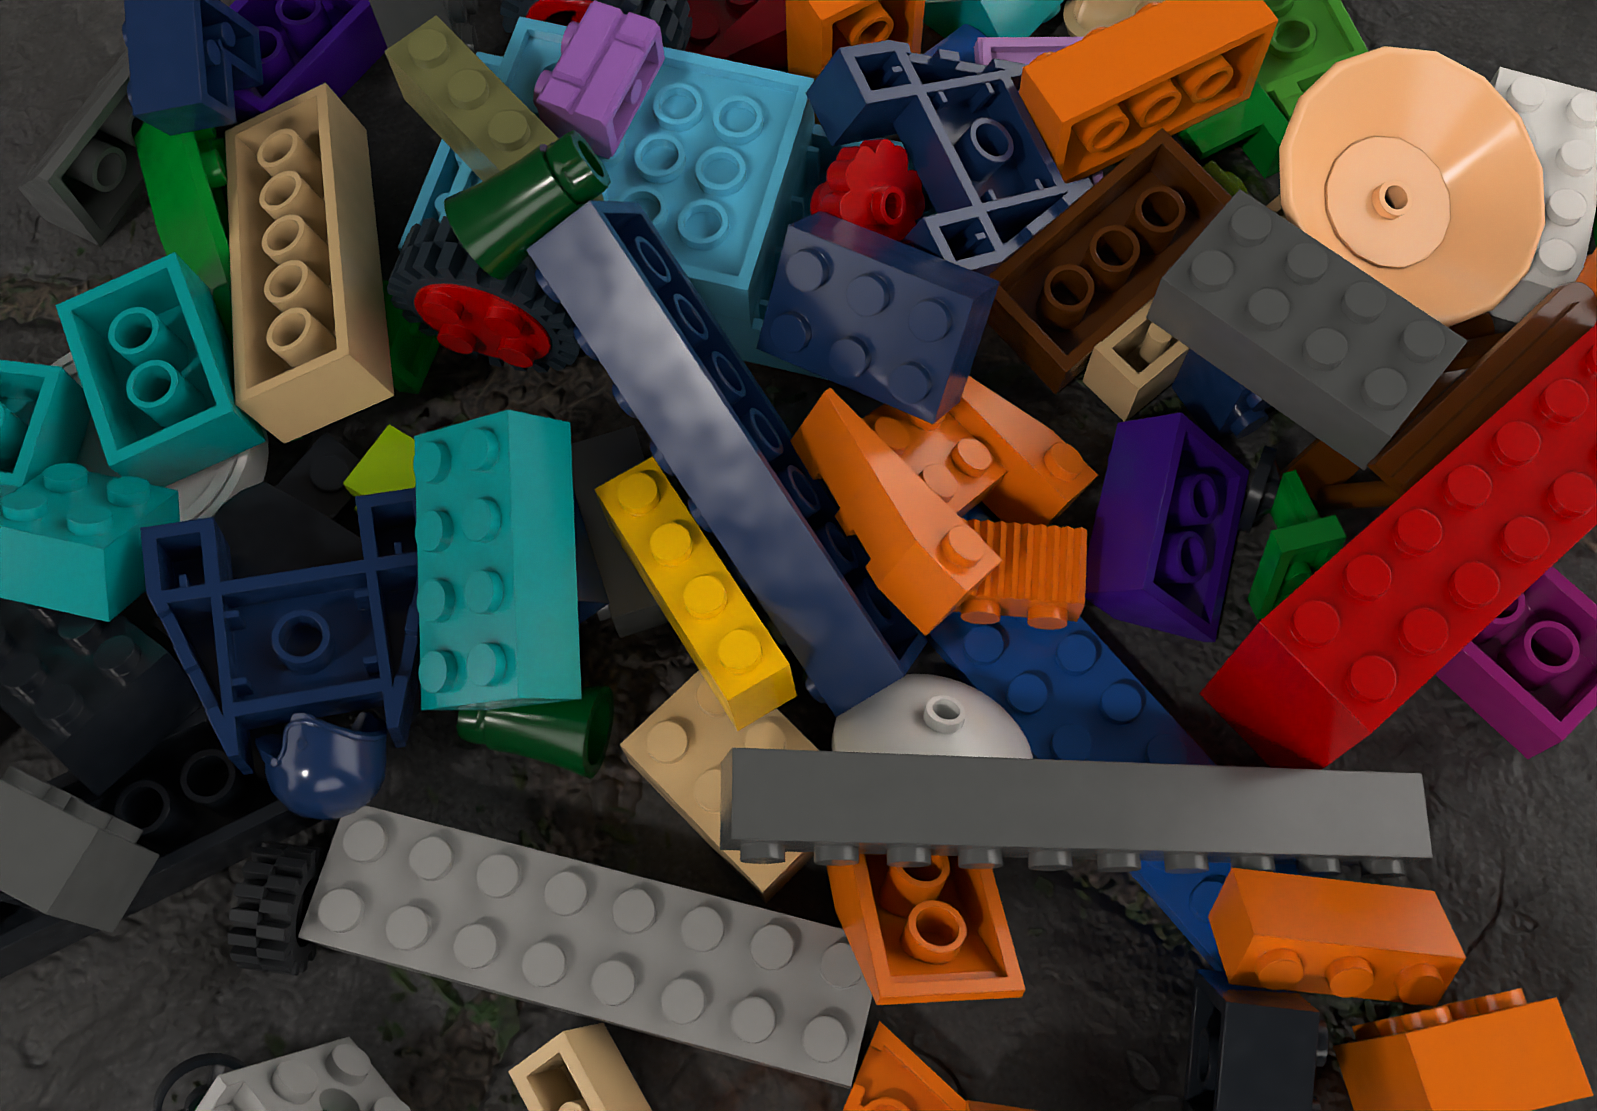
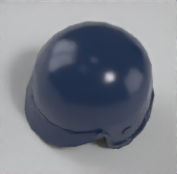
(325, 767)

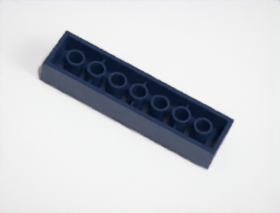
(726, 449)

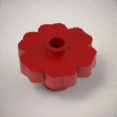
(872, 189)

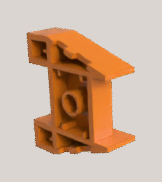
(914, 480)

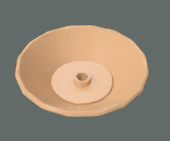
(1444, 157)

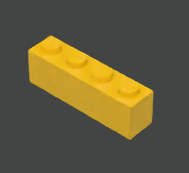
(697, 594)

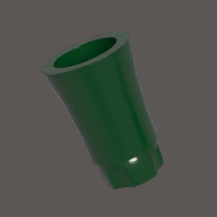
(525, 202)
(557, 733)

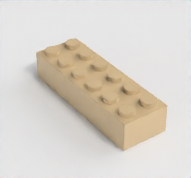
(305, 267)

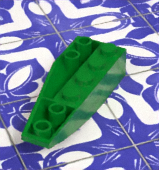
(190, 205)

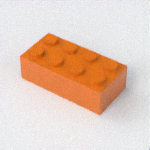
(1142, 75)

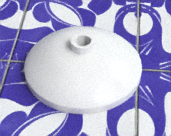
(930, 718)

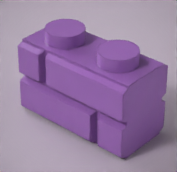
(600, 76)

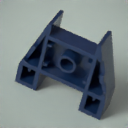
(964, 139)
(293, 638)

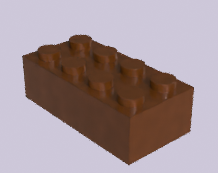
(1102, 258)

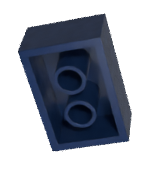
(876, 315)

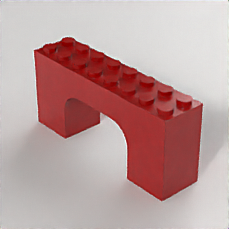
(1421, 576)

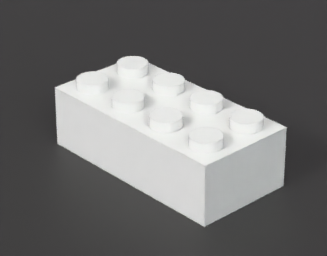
(1564, 135)

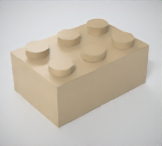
(682, 756)

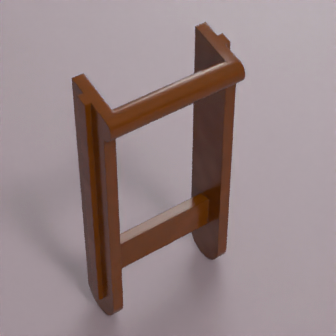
(1497, 372)

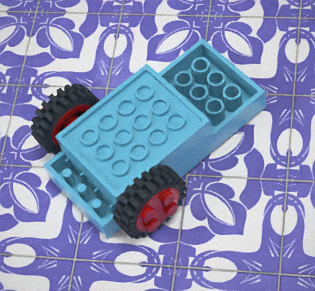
(711, 156)

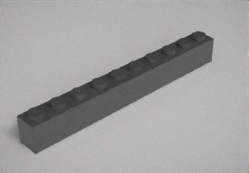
(1068, 811)

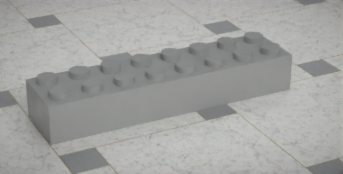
(593, 943)

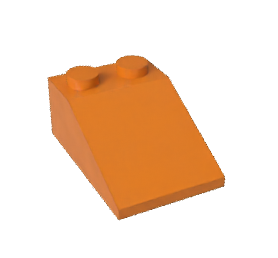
(926, 930)

